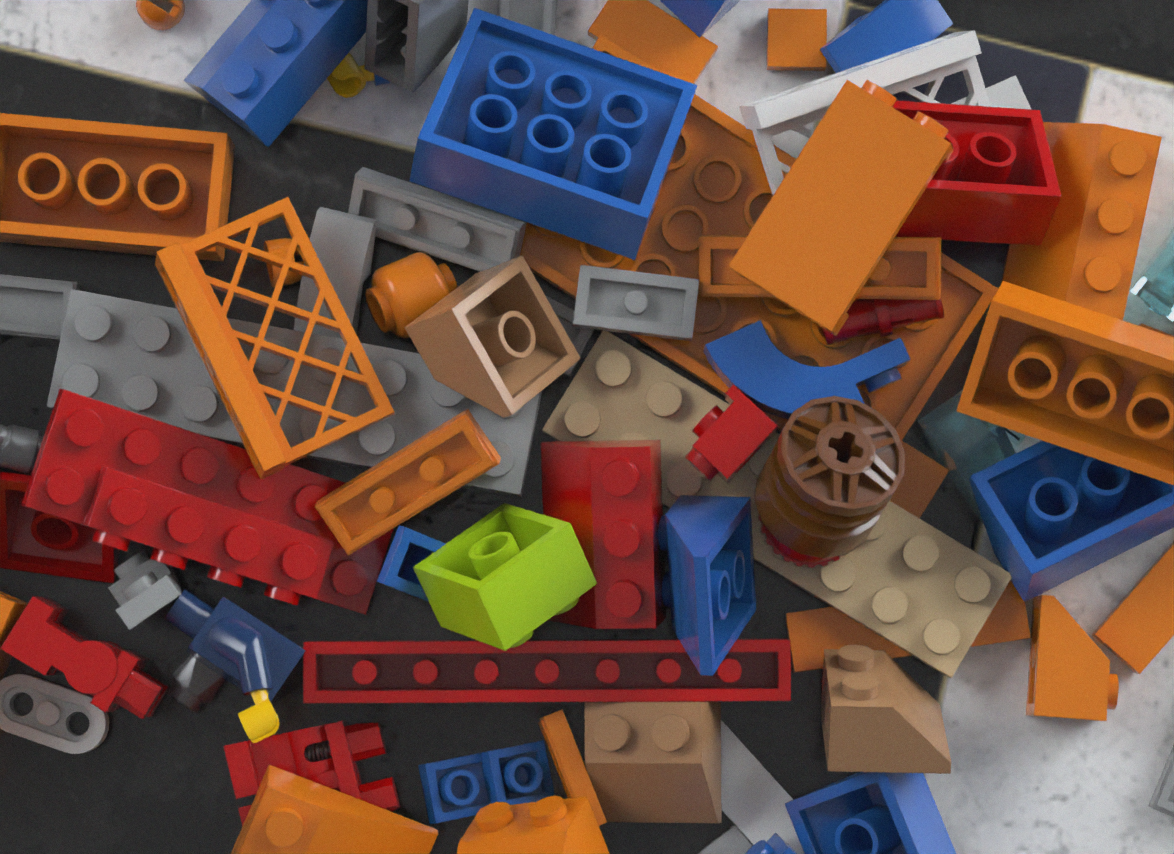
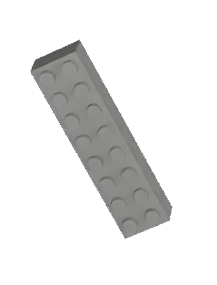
(148, 365)

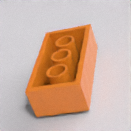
(111, 184)
(1075, 381)

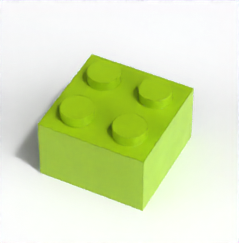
(505, 576)

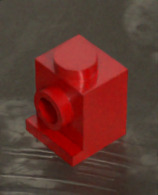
(729, 437)

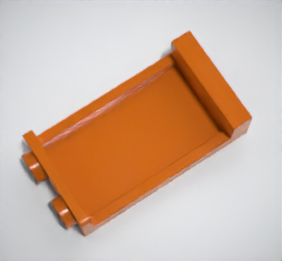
(842, 204)

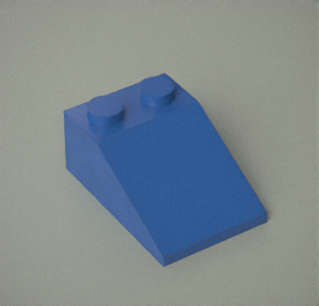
(708, 574)

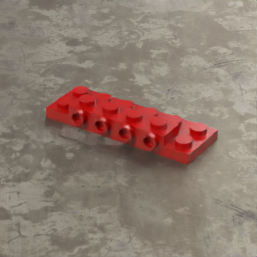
(196, 503)

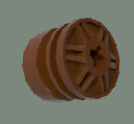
(829, 476)

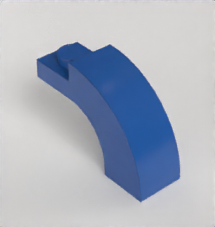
(784, 385)

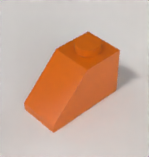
(1066, 667)

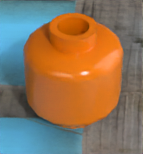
(406, 291)

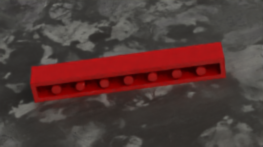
(540, 671)

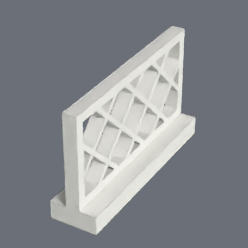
(894, 73)

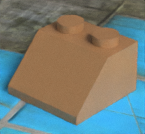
(495, 338)
(879, 716)
(655, 760)

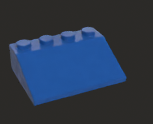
(552, 133)

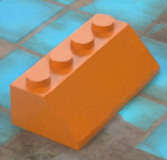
(1098, 221)

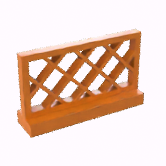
(226, 360)

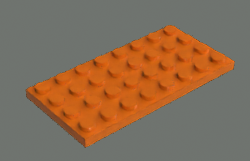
(722, 189)

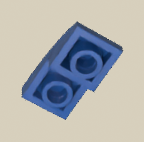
(886, 30)
(470, 782)

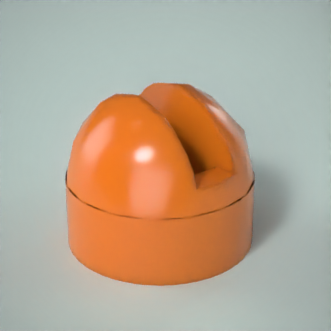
(158, 18)
(280, 248)

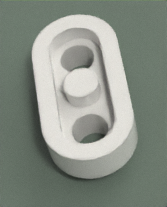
(51, 714)

